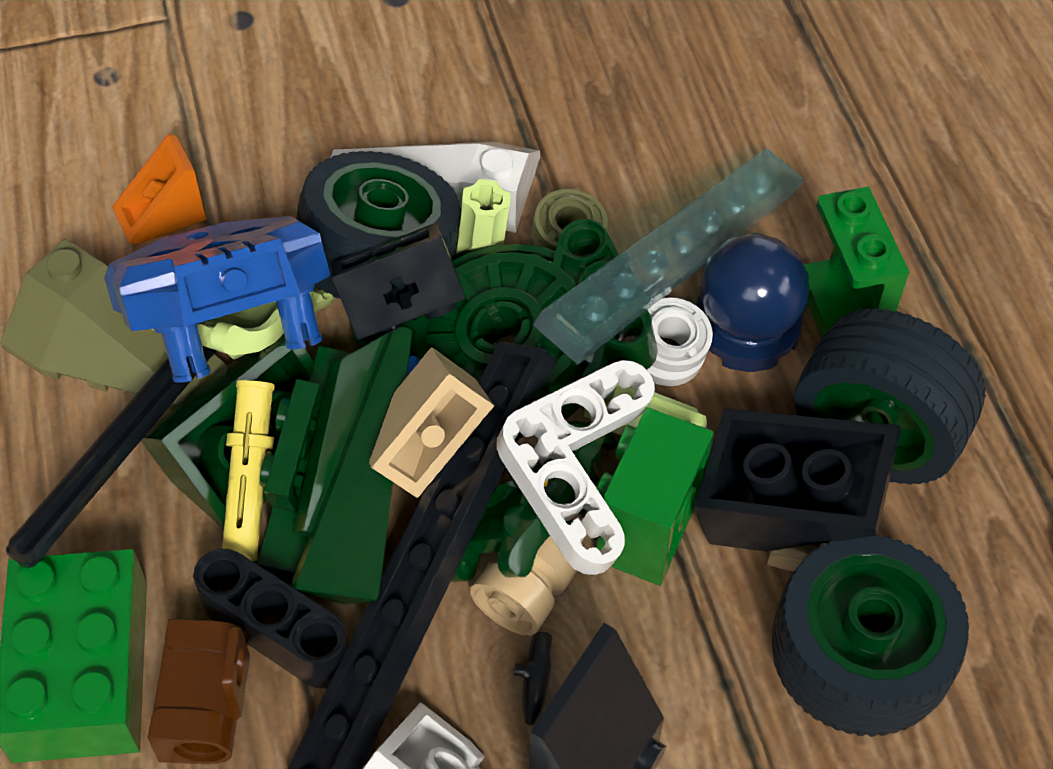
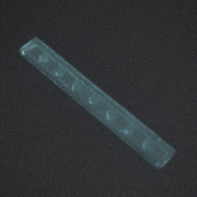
(665, 257)

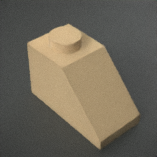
(428, 422)

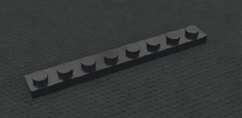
(419, 573)

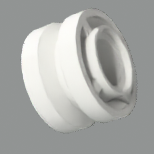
(690, 329)

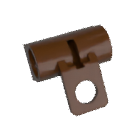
(199, 692)

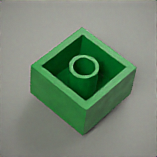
(655, 490)

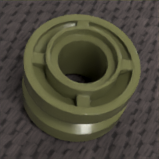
(561, 209)

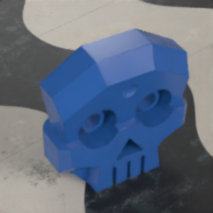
(217, 274)

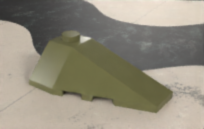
(70, 329)

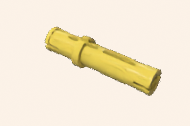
(248, 451)

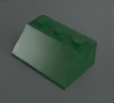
(193, 435)

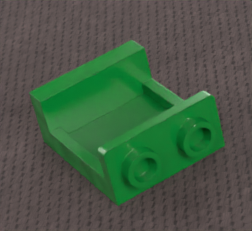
(864, 260)

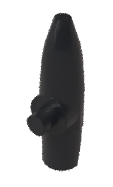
(535, 675)

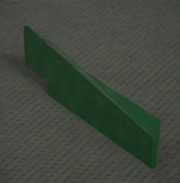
(342, 497)

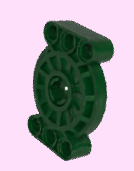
(509, 290)

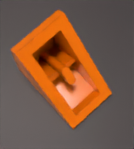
(160, 196)

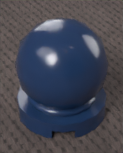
(754, 300)

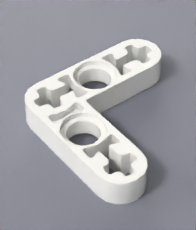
(557, 441)

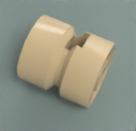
(526, 601)

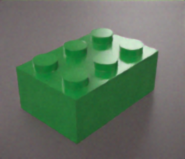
(72, 657)

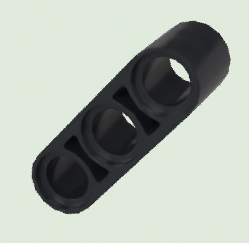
(261, 594)

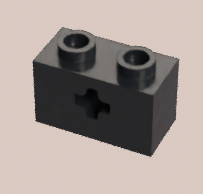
(419, 260)

